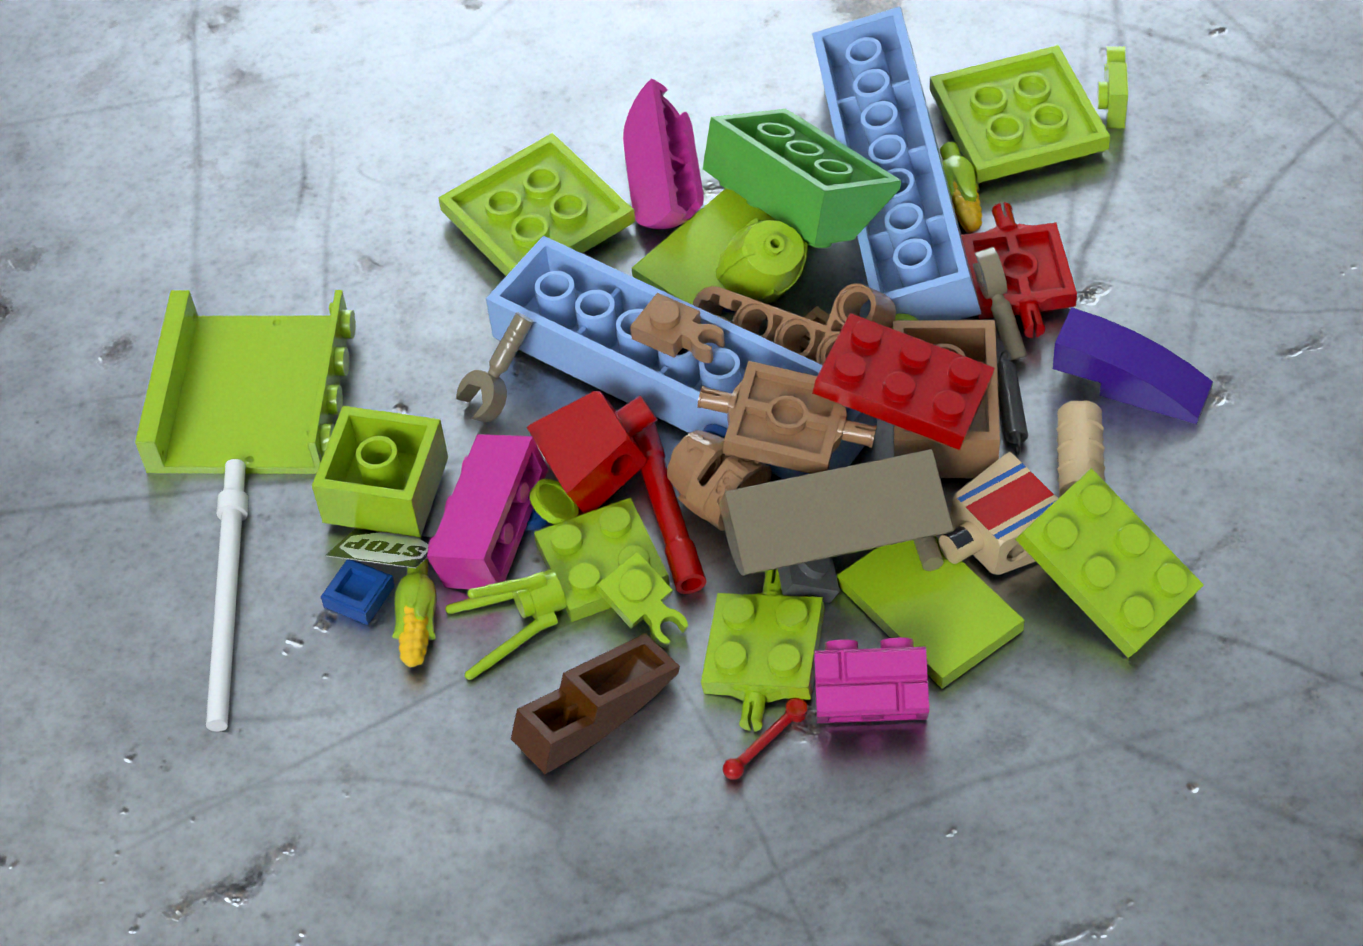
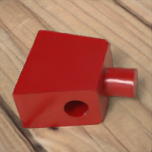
(593, 446)

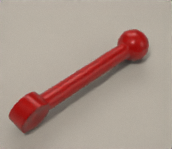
(794, 712)

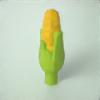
(962, 187)
(415, 614)

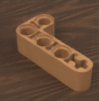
(789, 329)

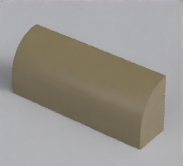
(835, 512)

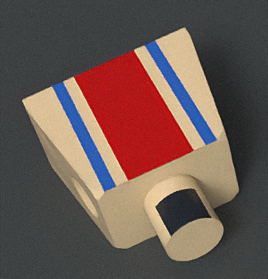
(993, 513)

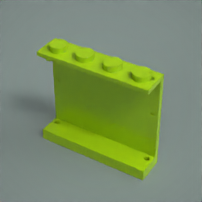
(244, 390)

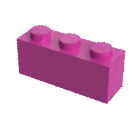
(487, 511)

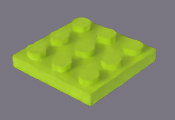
(1019, 113)
(534, 196)

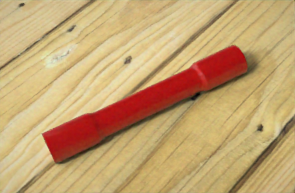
(679, 548)

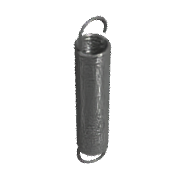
(1011, 403)

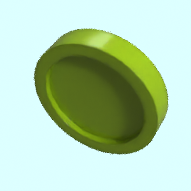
(552, 502)

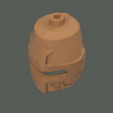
(704, 474)

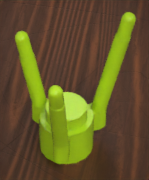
(534, 596)

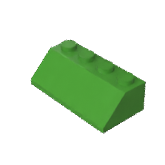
(797, 174)

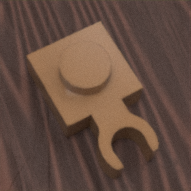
(673, 326)

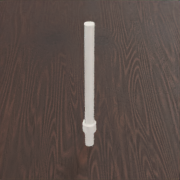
(231, 510)

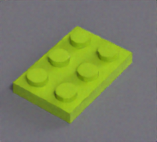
(1109, 562)

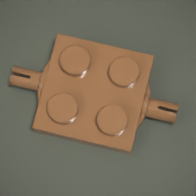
(781, 421)

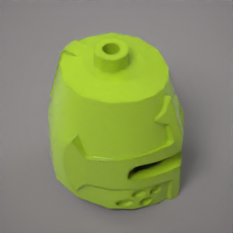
(762, 260)

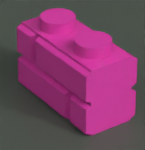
(871, 683)

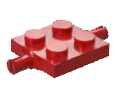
(1032, 264)

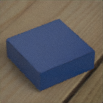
(357, 591)

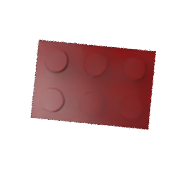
(904, 381)

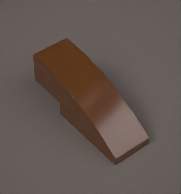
(592, 702)

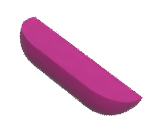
(661, 160)

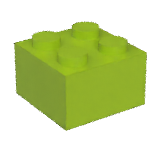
(380, 471)

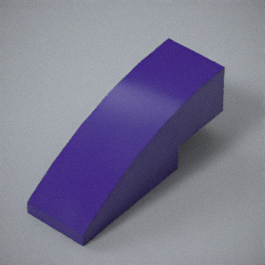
(1130, 367)

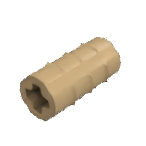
(1079, 442)

